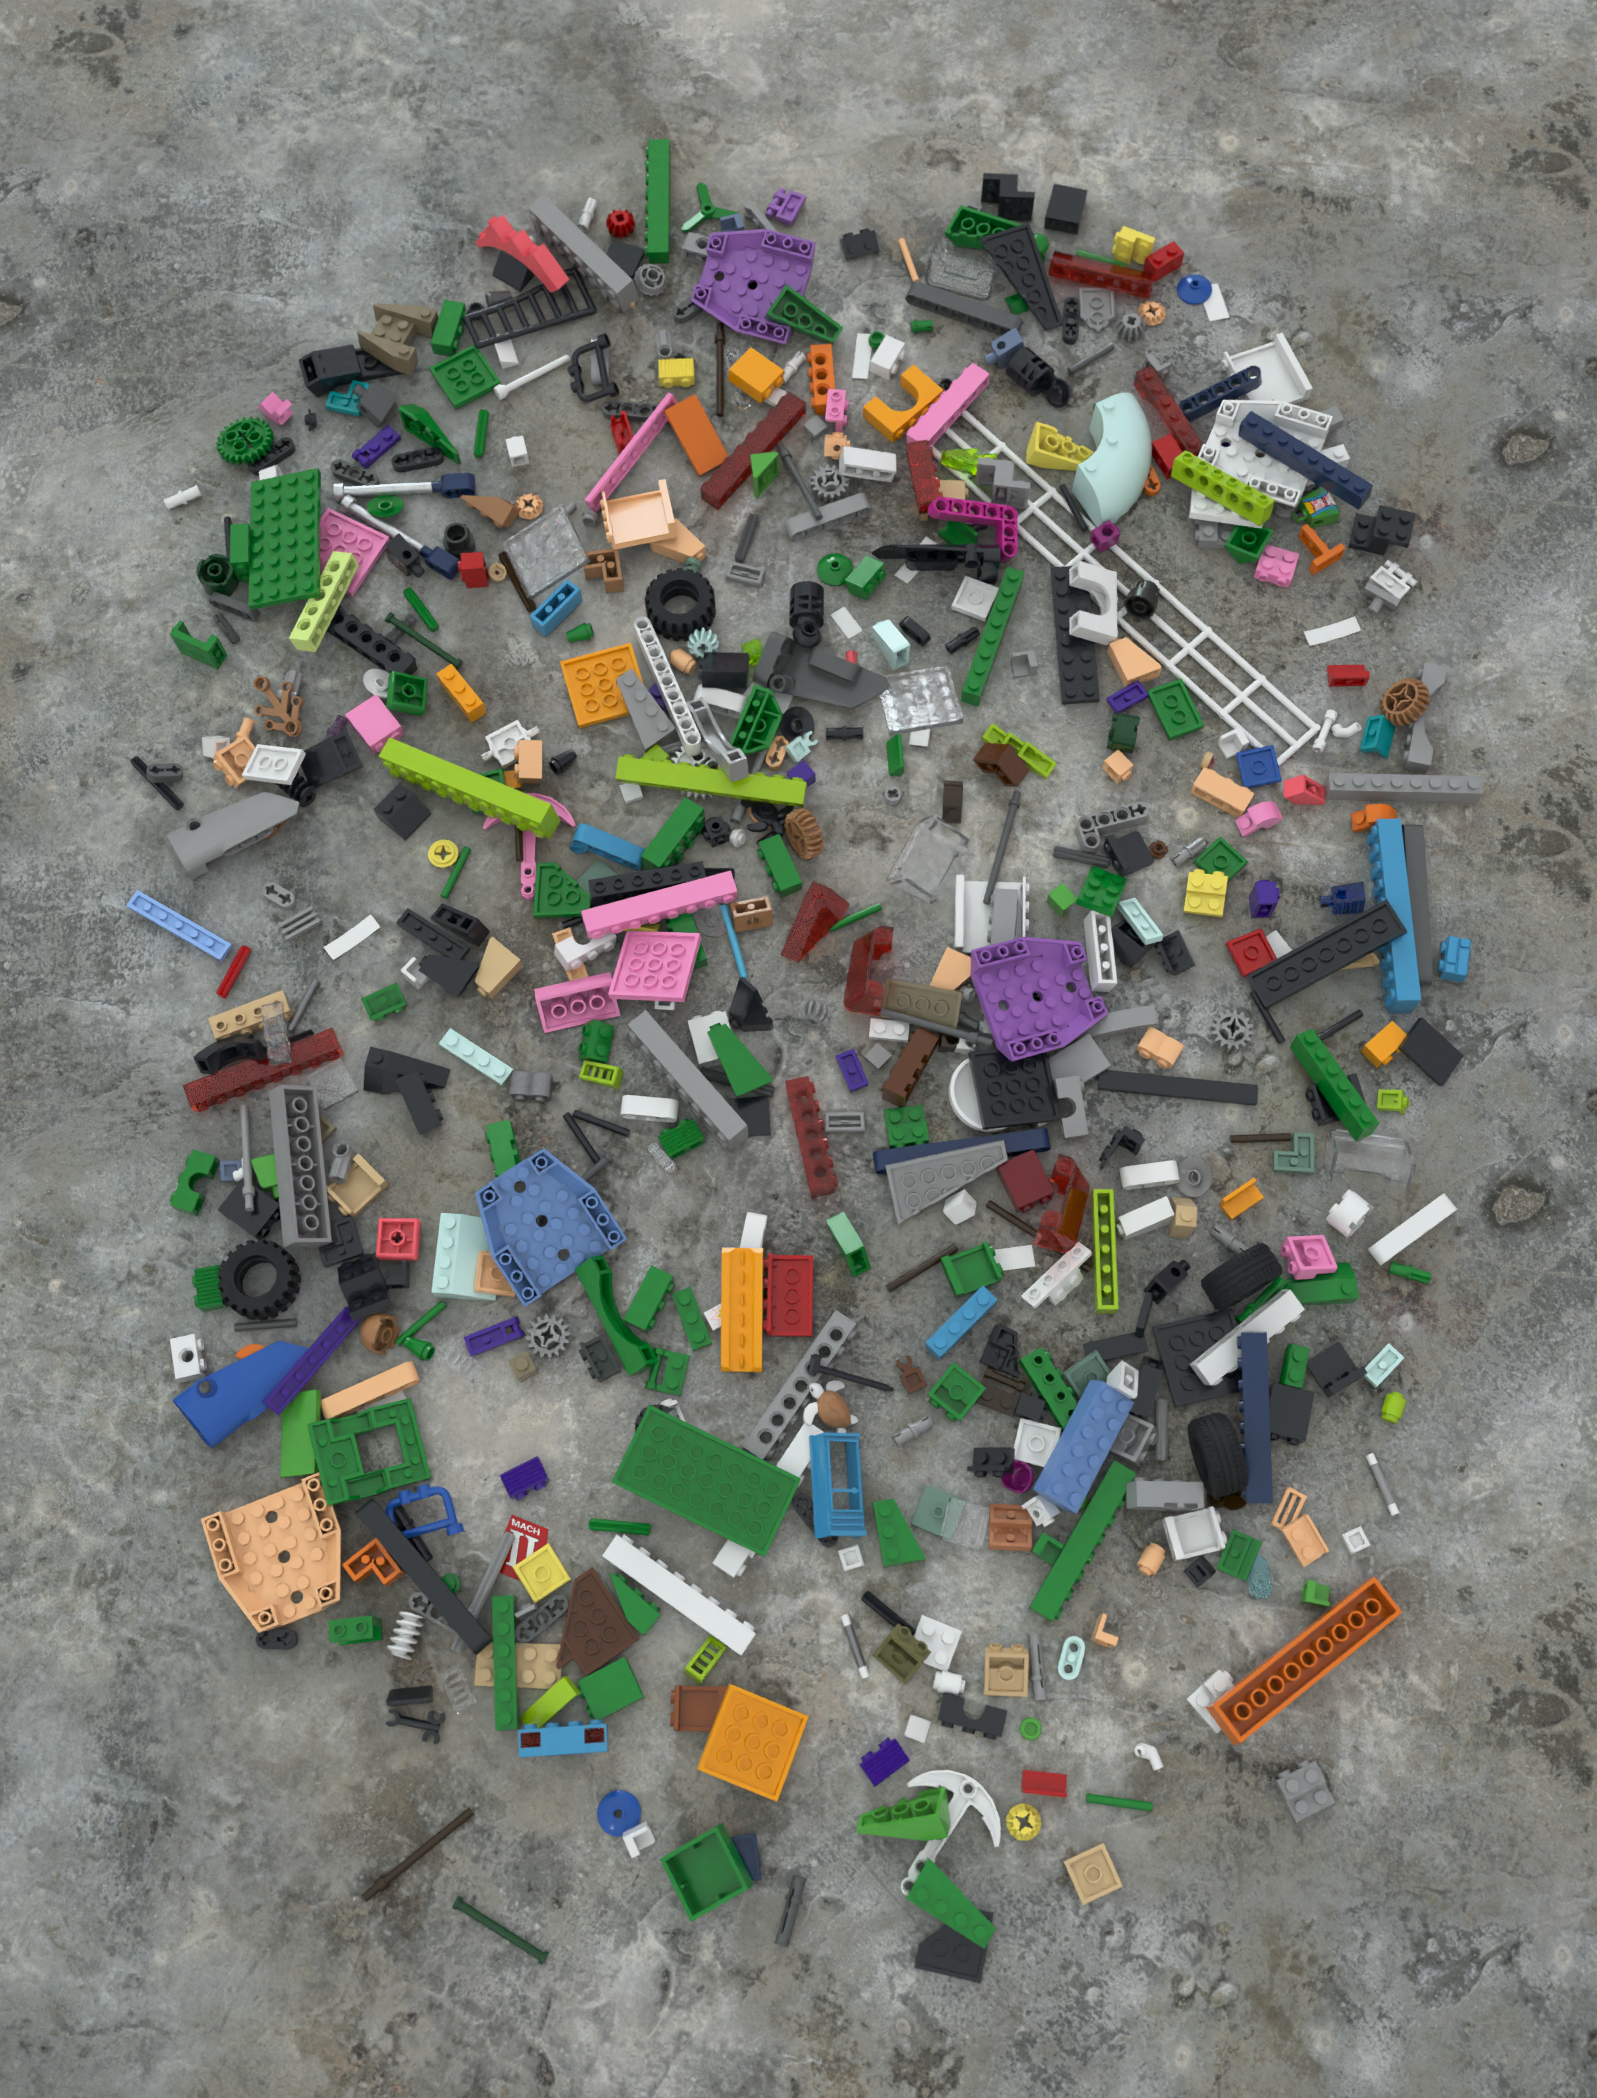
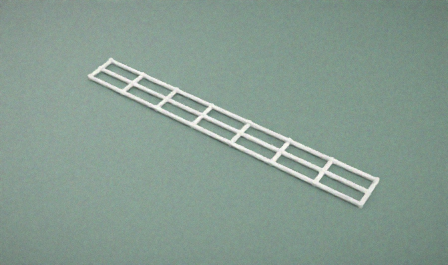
(1188, 648)

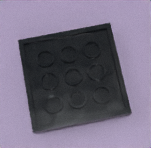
(1013, 1091)
(1184, 1342)

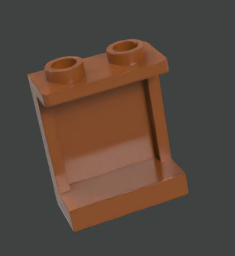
(695, 1707)

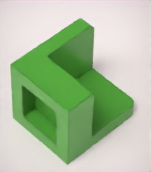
(1061, 899)
(1315, 1594)

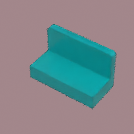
(1377, 735)

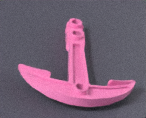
(529, 844)

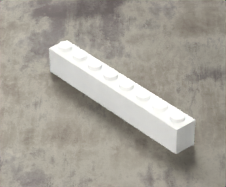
(795, 1461)
(680, 1595)

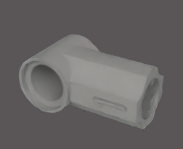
(664, 345)
(296, 679)
(342, 1162)

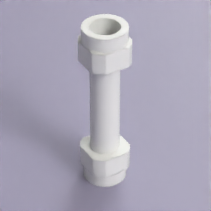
(1329, 719)

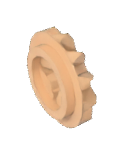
(1149, 318)
(529, 512)

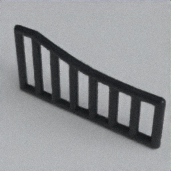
(527, 329)

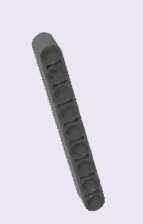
(1417, 882)

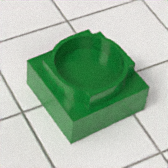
(707, 1872)

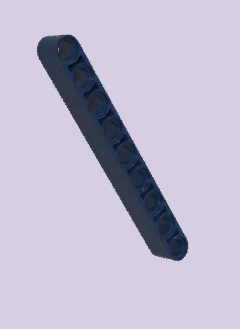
(1015, 1144)

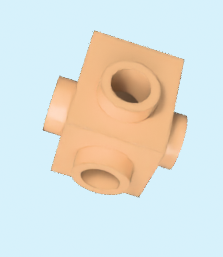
(836, 438)

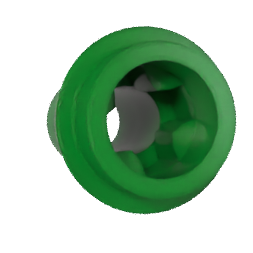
(580, 633)
(421, 1349)

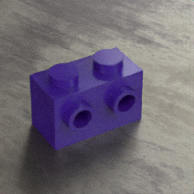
(1263, 899)

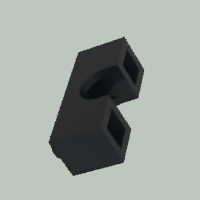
(990, 1723)

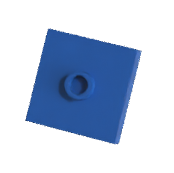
(1258, 767)

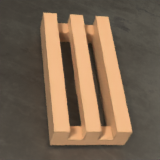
(1288, 1490)

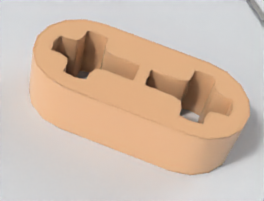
(772, 752)

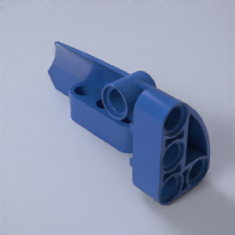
(236, 1391)

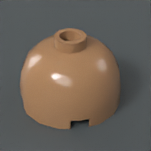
(379, 1332)

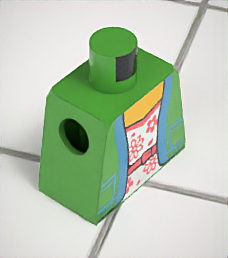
(1317, 509)

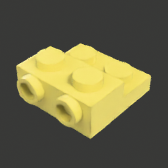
(1132, 246)
(1205, 893)

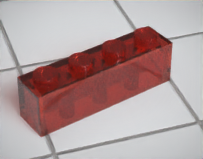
(923, 474)

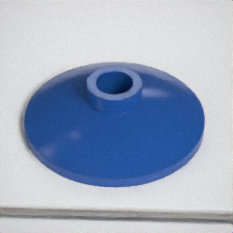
(1194, 289)
(630, 1812)

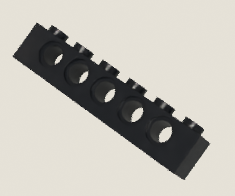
(370, 650)
(629, 885)

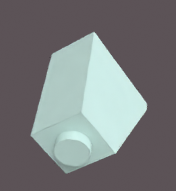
(891, 643)

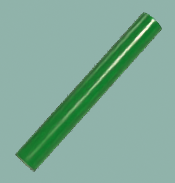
(455, 873)
(856, 916)
(421, 1322)
(1119, 1802)

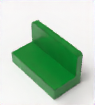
(958, 533)

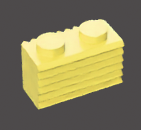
(676, 372)

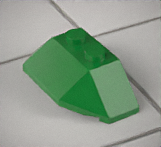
(757, 722)

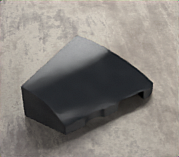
(1002, 1351)

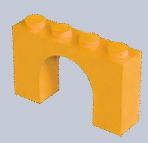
(895, 423)

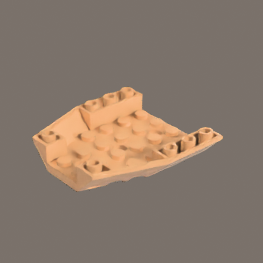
(249, 1551)

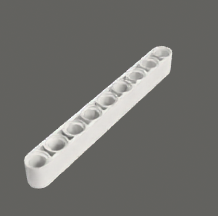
(664, 676)

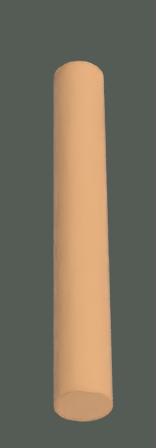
(908, 260)

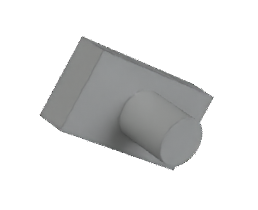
(1380, 598)

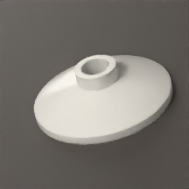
(377, 682)

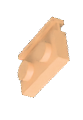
(1304, 1540)

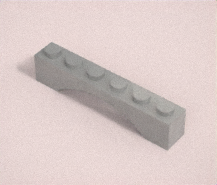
(1419, 750)
(728, 757)

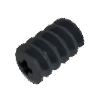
(300, 790)

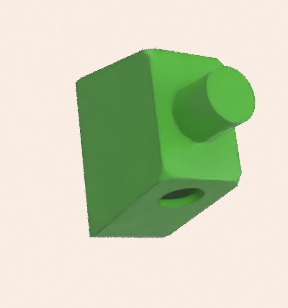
(266, 1173)

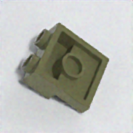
(902, 1653)

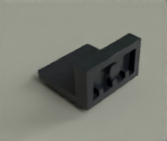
(1334, 1369)

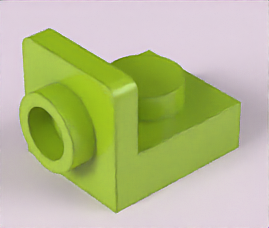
(1392, 1100)

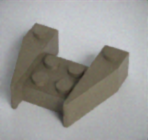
(395, 332)

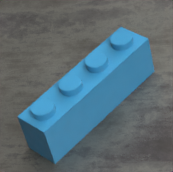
(960, 1323)

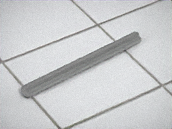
(486, 1584)

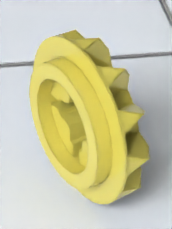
(437, 848)
(1013, 1824)

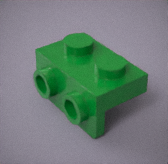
(384, 1001)
(596, 1041)

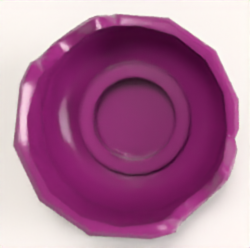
(1021, 1479)

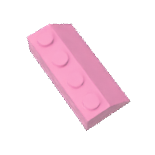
(576, 1002)

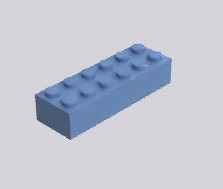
(1083, 1446)

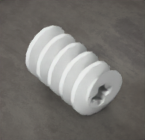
(405, 1635)

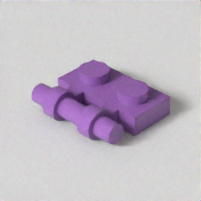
(790, 208)

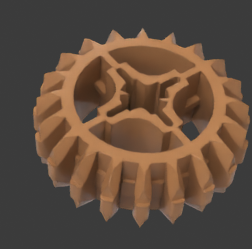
(1405, 701)
(804, 834)

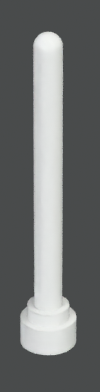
(502, 391)

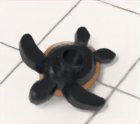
(766, 816)

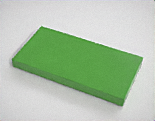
(296, 1446)

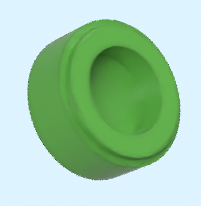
(1030, 1728)

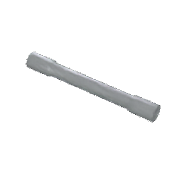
(739, 810)

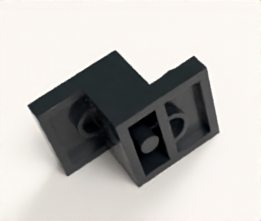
(1012, 204)
(1386, 528)
(363, 1286)

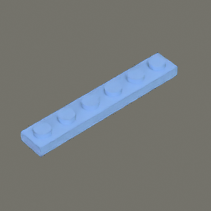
(179, 925)

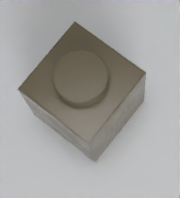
(523, 1367)

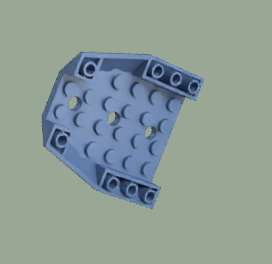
(574, 1216)

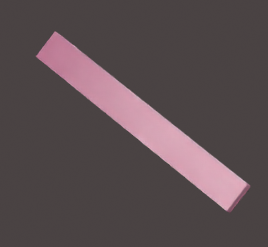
(630, 454)

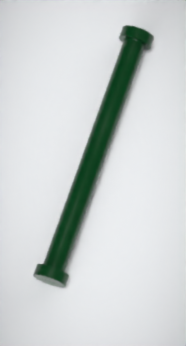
(390, 618)
(500, 1930)

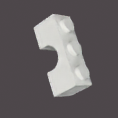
(572, 954)

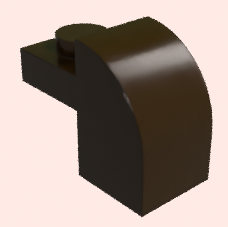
(952, 801)

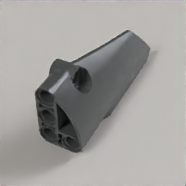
(815, 674)

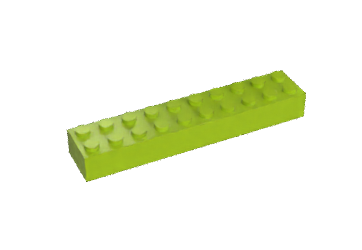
(469, 788)

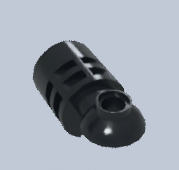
(1037, 376)
(807, 613)

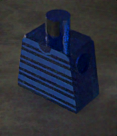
(1345, 899)

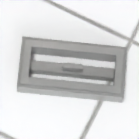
(744, 577)
(309, 914)
(844, 1122)

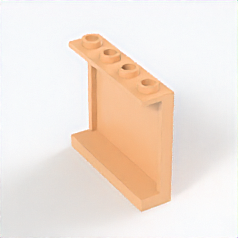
(639, 518)

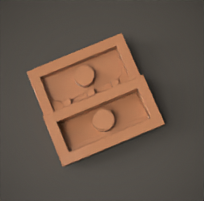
(1010, 1528)

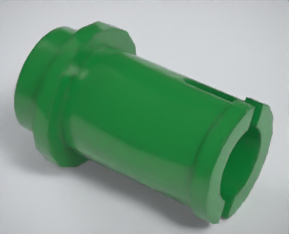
(920, 326)

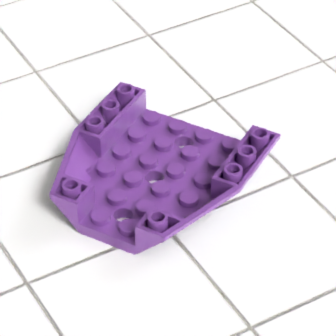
(749, 257)
(1026, 966)

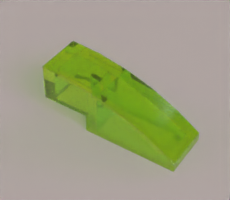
(963, 459)

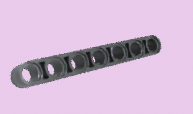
(962, 309)

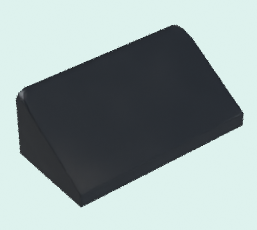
(410, 1696)

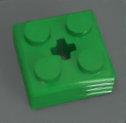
(414, 701)

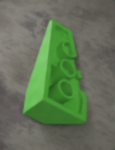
(916, 1819)

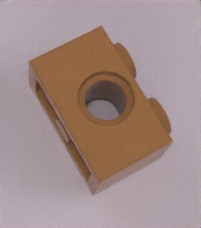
(751, 914)

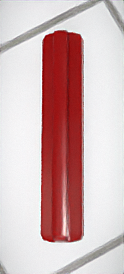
(233, 971)

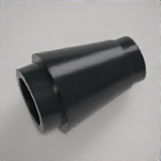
(562, 761)

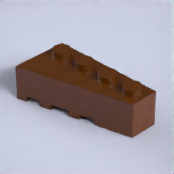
(909, 1067)

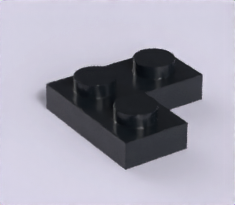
(346, 1247)

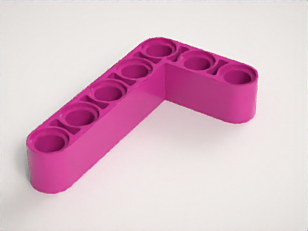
(981, 517)

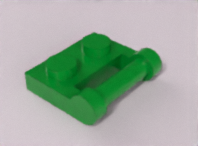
(674, 1372)

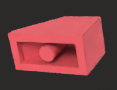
(1304, 791)

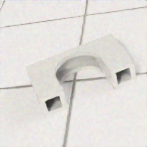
(1103, 586)

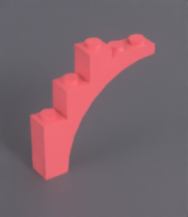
(518, 244)

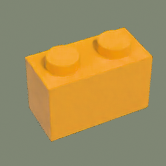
(1384, 1044)

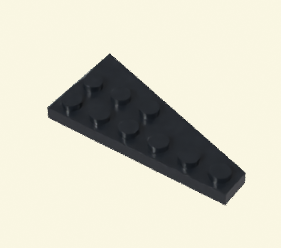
(1021, 263)

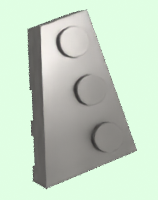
(1164, 1495)

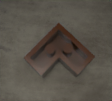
(1003, 762)

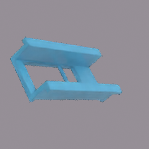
(826, 1520)

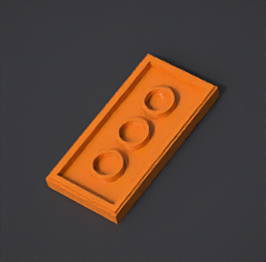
(696, 434)

